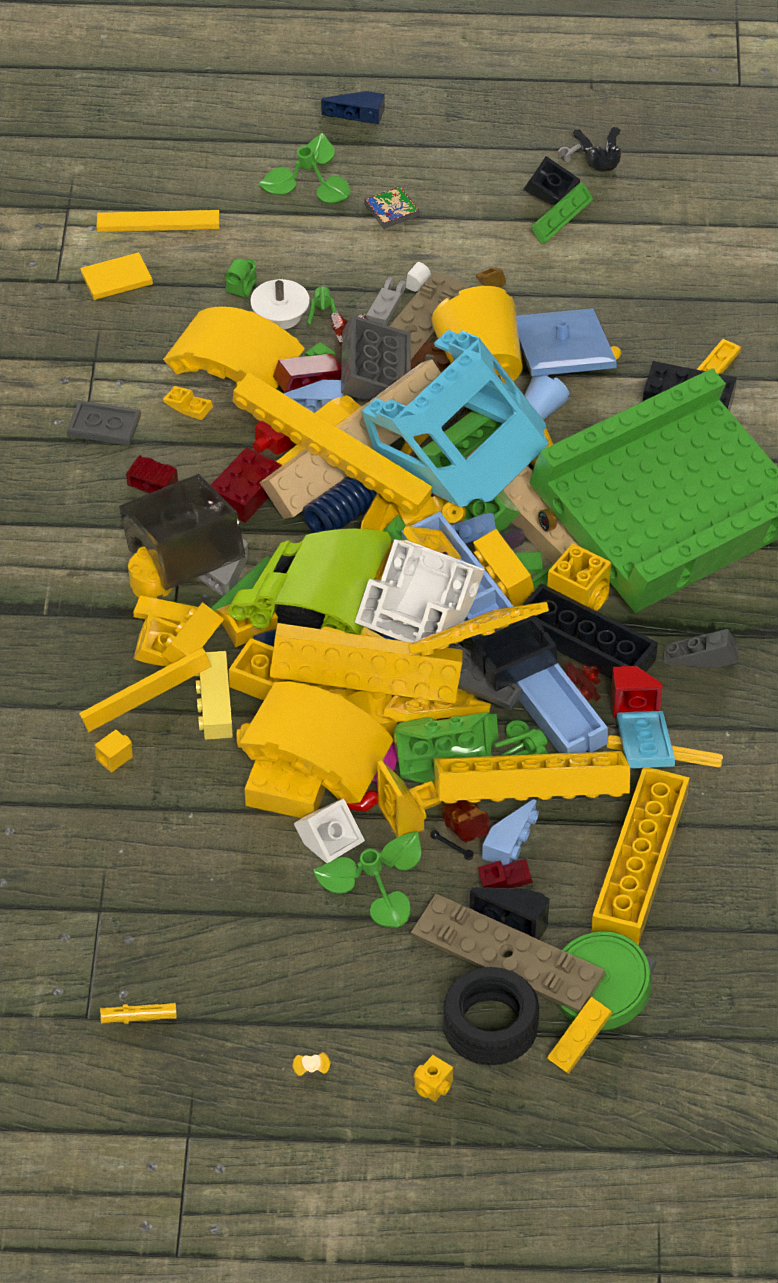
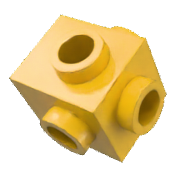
(433, 1078)

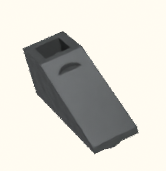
(706, 650)

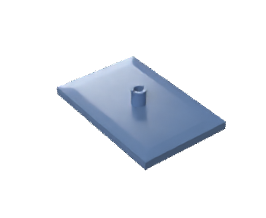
(564, 342)

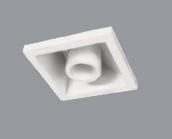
(330, 831)

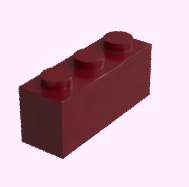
(302, 371)

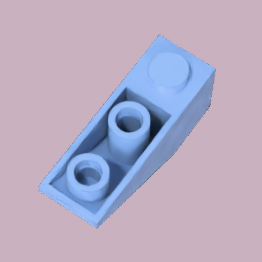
(316, 394)
(507, 835)

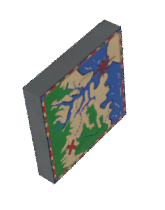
(391, 207)

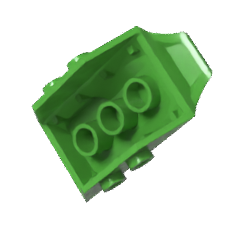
(426, 738)

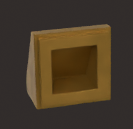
(492, 277)

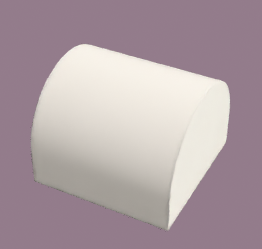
(417, 276)

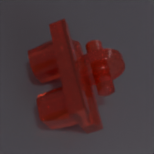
(585, 680)

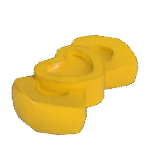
(311, 1063)

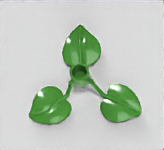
(319, 151)
(401, 852)

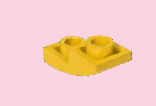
(185, 402)

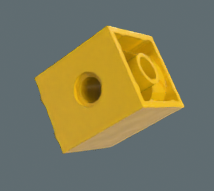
(581, 576)

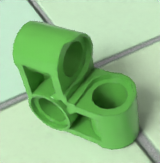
(241, 277)

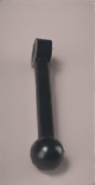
(468, 854)

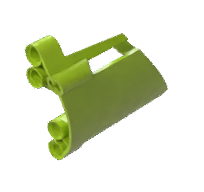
(324, 576)

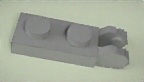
(386, 302)

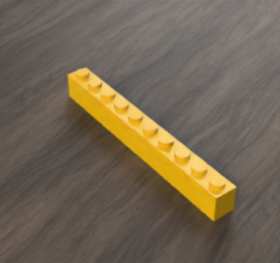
(332, 444)

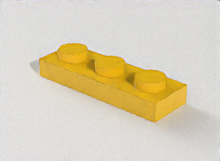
(579, 1035)

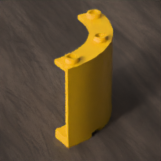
(232, 344)
(318, 736)

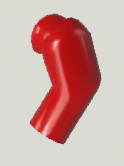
(368, 801)

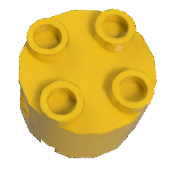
(144, 575)

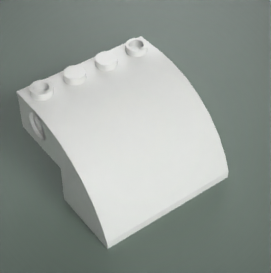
(419, 593)

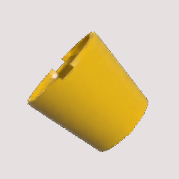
(488, 315)

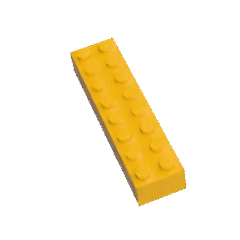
(364, 663)
(531, 776)
(640, 854)

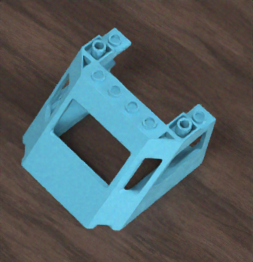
(472, 384)

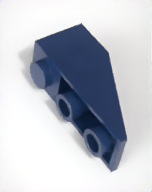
(357, 106)

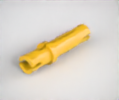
(138, 1013)

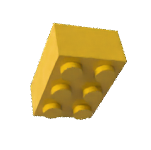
(504, 567)
(283, 789)

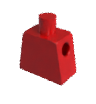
(269, 439)

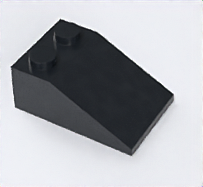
(514, 907)

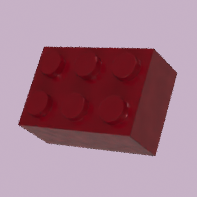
(241, 482)

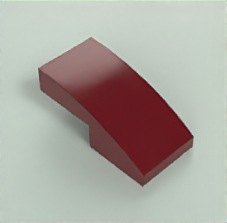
(505, 876)

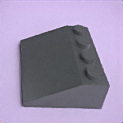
(372, 357)

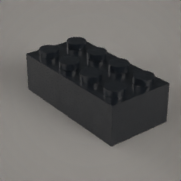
(665, 376)

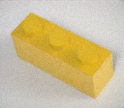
(193, 634)

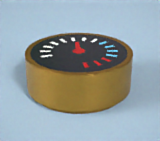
(547, 519)

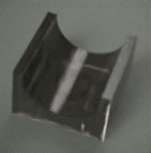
(184, 530)

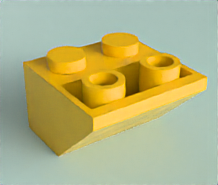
(242, 630)

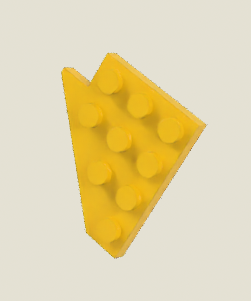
(408, 708)

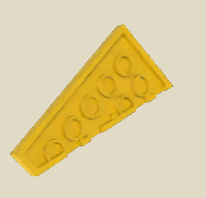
(482, 624)

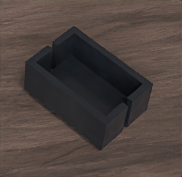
(515, 653)

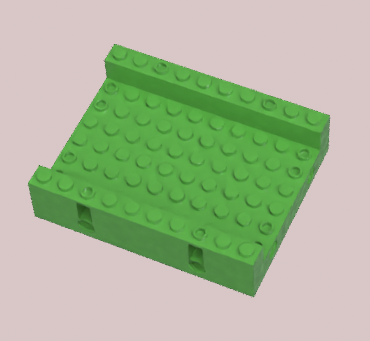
(663, 490)

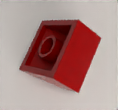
(634, 691)

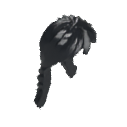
(597, 156)

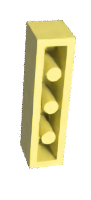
(215, 698)

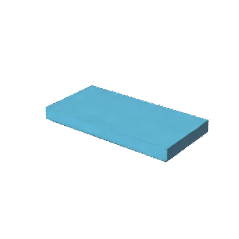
(645, 739)

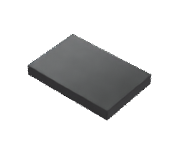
(104, 423)

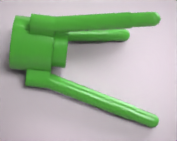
(321, 299)
(533, 741)

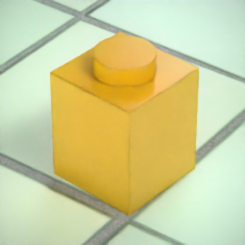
(113, 750)

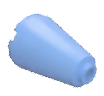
(546, 395)

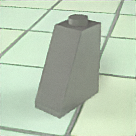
(226, 577)

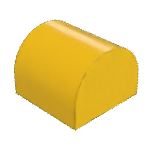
(426, 795)

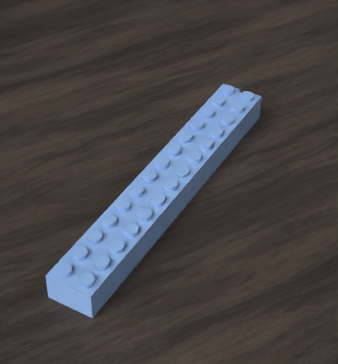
(547, 695)

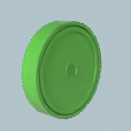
(627, 976)

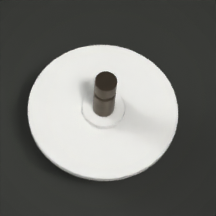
(280, 302)

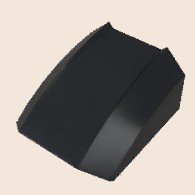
(551, 182)

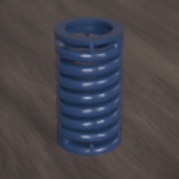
(338, 505)

